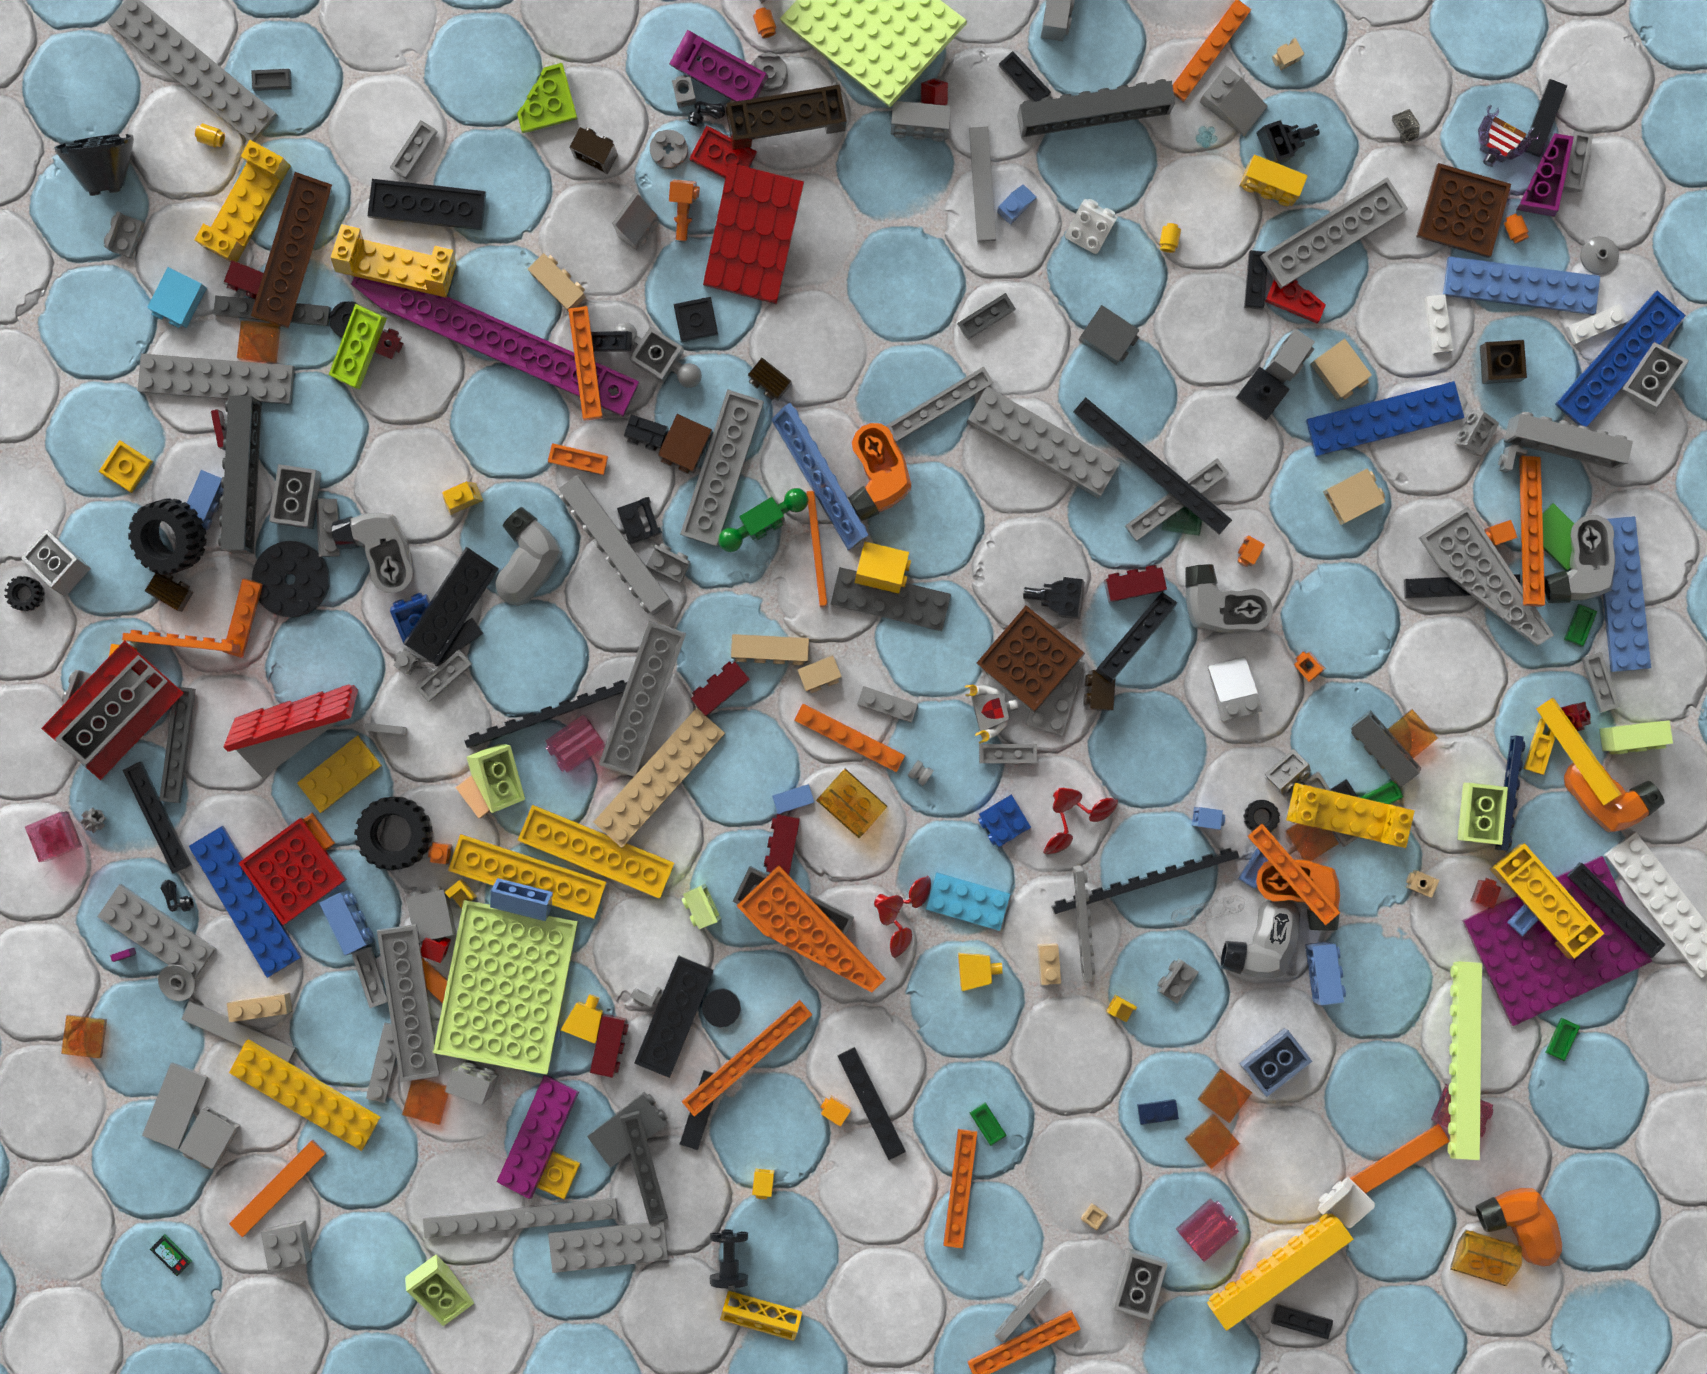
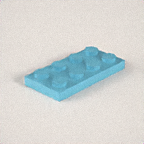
(968, 901)

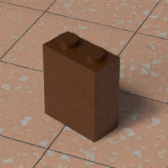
(685, 444)

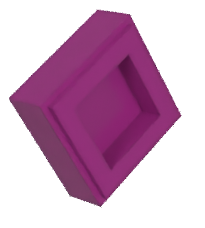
(123, 954)

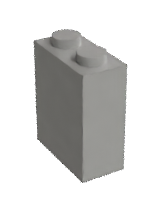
(431, 913)
(209, 1138)

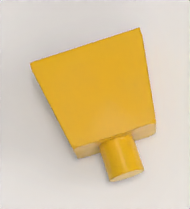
(461, 497)
(976, 970)
(584, 1020)

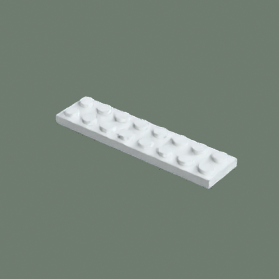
(1662, 899)

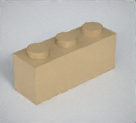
(557, 282)
(259, 1007)

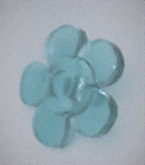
(1206, 135)

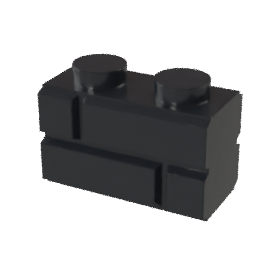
(645, 432)

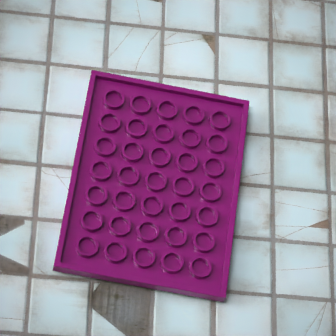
(1532, 971)

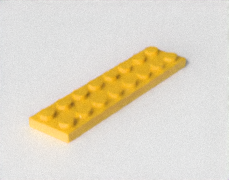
(595, 851)
(488, 862)
(304, 1094)

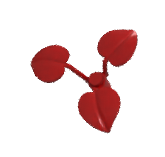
(1064, 801)
(889, 908)

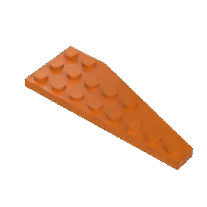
(794, 920)

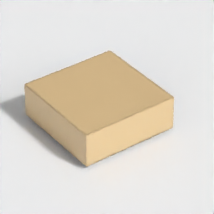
(1094, 1216)

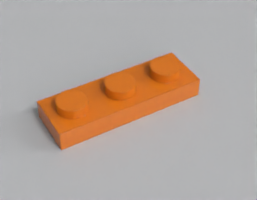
(577, 459)

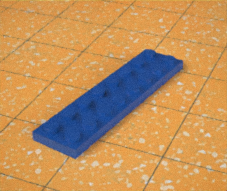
(1619, 359)
(1385, 418)
(244, 903)

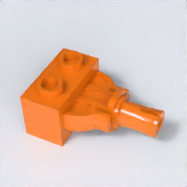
(685, 194)

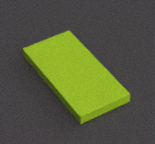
(357, 346)

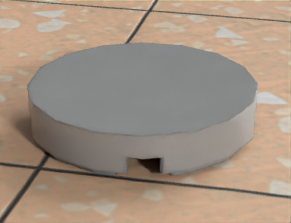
(774, 68)

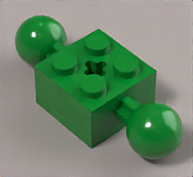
(762, 519)

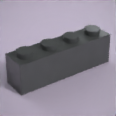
(1385, 748)

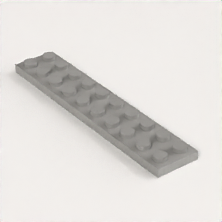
(192, 68)

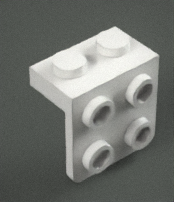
(1091, 226)
(1346, 1202)

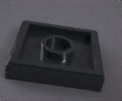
(695, 319)

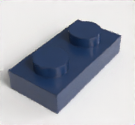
(1157, 1111)

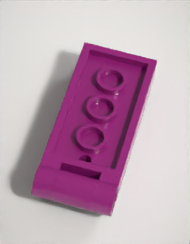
(717, 68)

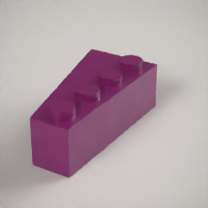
(1547, 183)

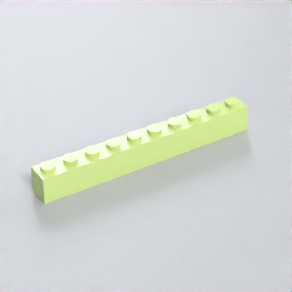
(1466, 1060)

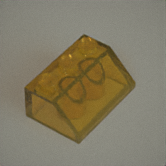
(852, 803)
(1486, 1258)

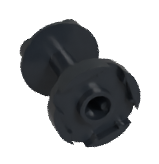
(728, 1266)

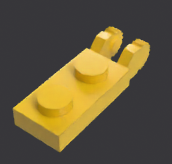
(1539, 750)

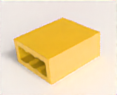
(882, 567)

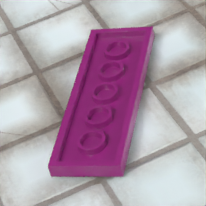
(537, 1136)

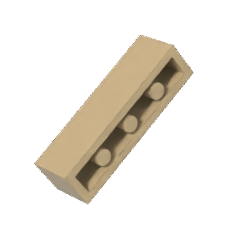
(769, 648)

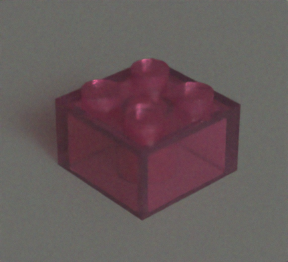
(53, 836)

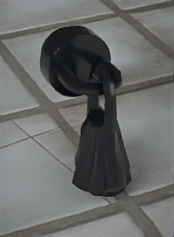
(714, 110)
(169, 890)

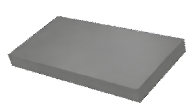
(175, 1106)

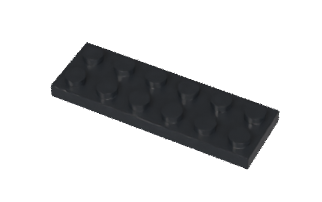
(426, 204)
(451, 606)
(674, 1016)

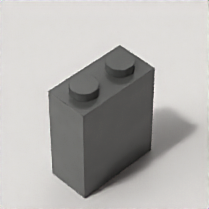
(1109, 335)

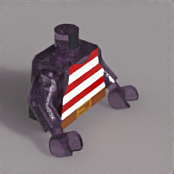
(1501, 139)

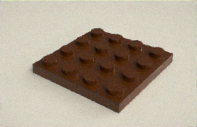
(1463, 210)
(1030, 658)

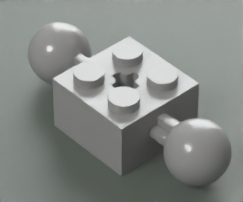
(654, 342)

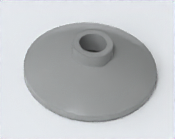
(1593, 261)
(172, 987)

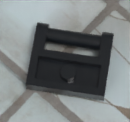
(632, 521)

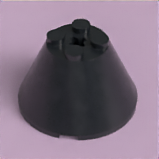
(98, 161)

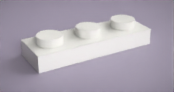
(1438, 324)
(1597, 324)

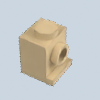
(1288, 54)
(1414, 883)

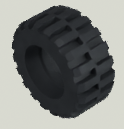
(147, 541)
(368, 840)

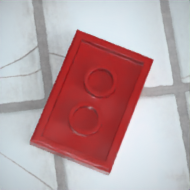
(716, 151)

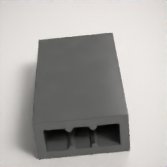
(610, 1137)

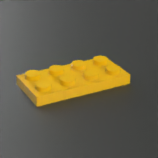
(339, 774)

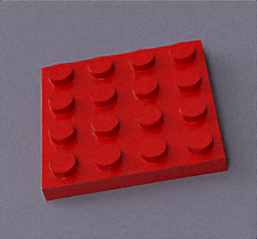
(292, 871)

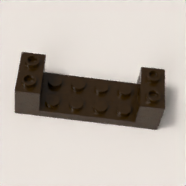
(786, 114)

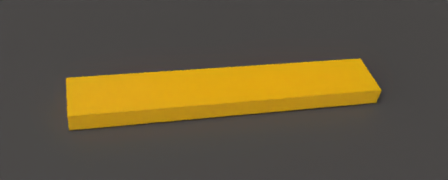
(1578, 751)

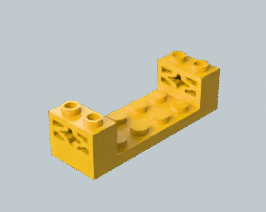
(245, 203)
(392, 264)
(1350, 815)
(1547, 900)

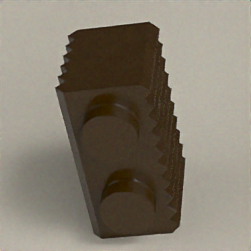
(769, 379)
(169, 591)

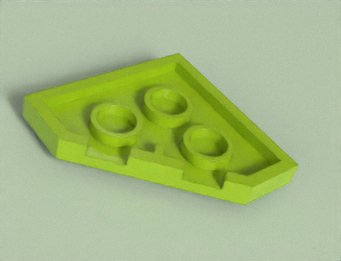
(548, 101)

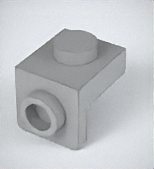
(1507, 459)
(642, 998)

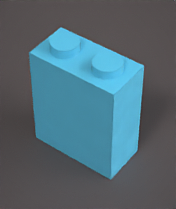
(176, 298)

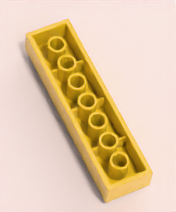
(1279, 1270)

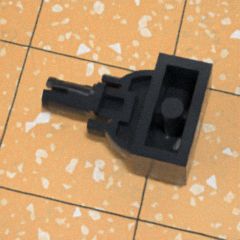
(1282, 142)
(1063, 597)

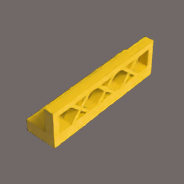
(760, 1322)

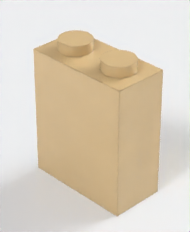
(1341, 370)
(1354, 496)

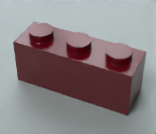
(1135, 583)
(719, 688)
(782, 843)
(609, 1045)

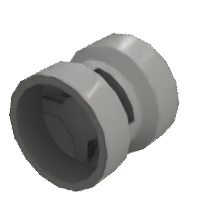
(920, 773)

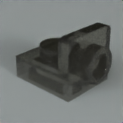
(1406, 125)

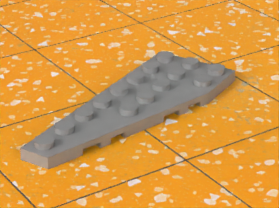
(1473, 562)

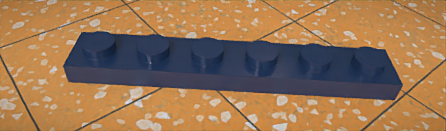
(1511, 780)

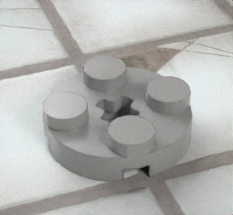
(665, 138)

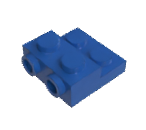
(408, 613)
(1003, 821)

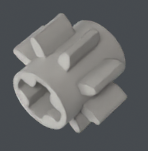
(93, 820)

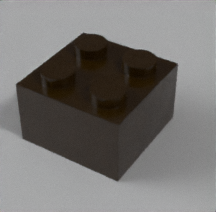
(594, 150)
(1503, 361)
(1099, 693)

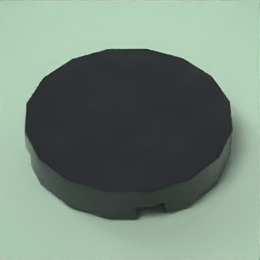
(340, 317)
(721, 1007)

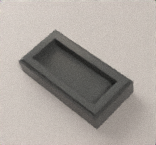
(271, 79)

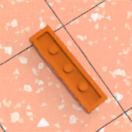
(244, 614)

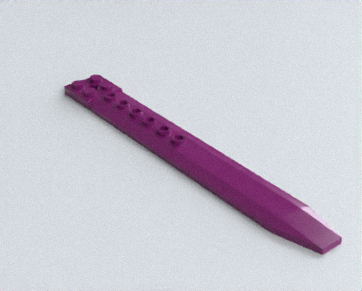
(497, 340)

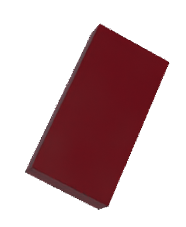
(218, 423)

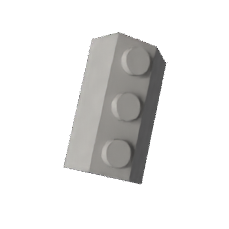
(1655, 377)

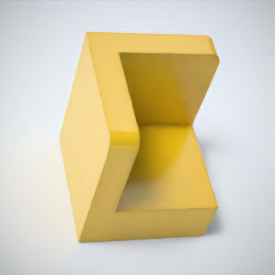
(459, 892)
(1120, 1008)

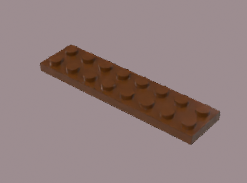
(291, 250)

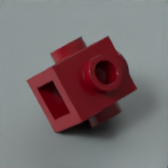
(389, 350)
(1578, 715)

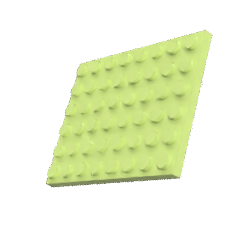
(876, 41)
(505, 988)

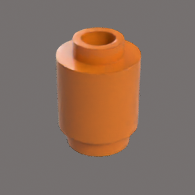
(764, 22)
(1516, 228)

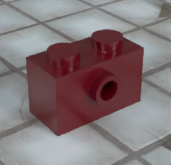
(243, 278)

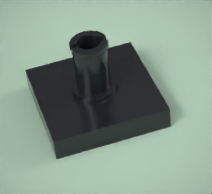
(1262, 393)

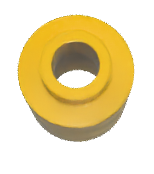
(209, 135)
(1169, 238)

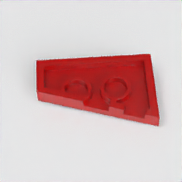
(1296, 301)

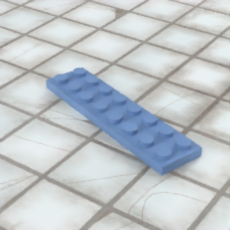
(1521, 285)
(819, 476)
(1625, 602)

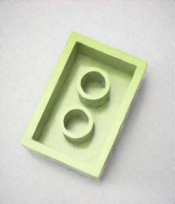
(1636, 737)
(1482, 813)

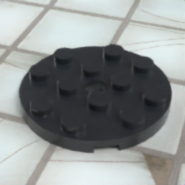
(310, 583)

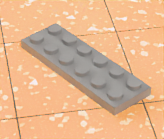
(155, 931)
(608, 1246)

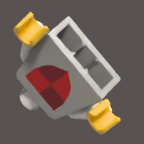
(990, 710)

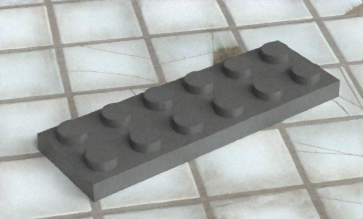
(912, 605)

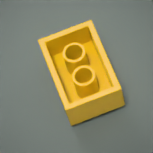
(1273, 181)

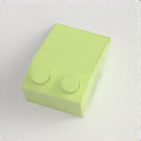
(496, 776)
(701, 906)
(438, 1290)

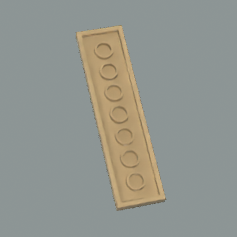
(659, 777)

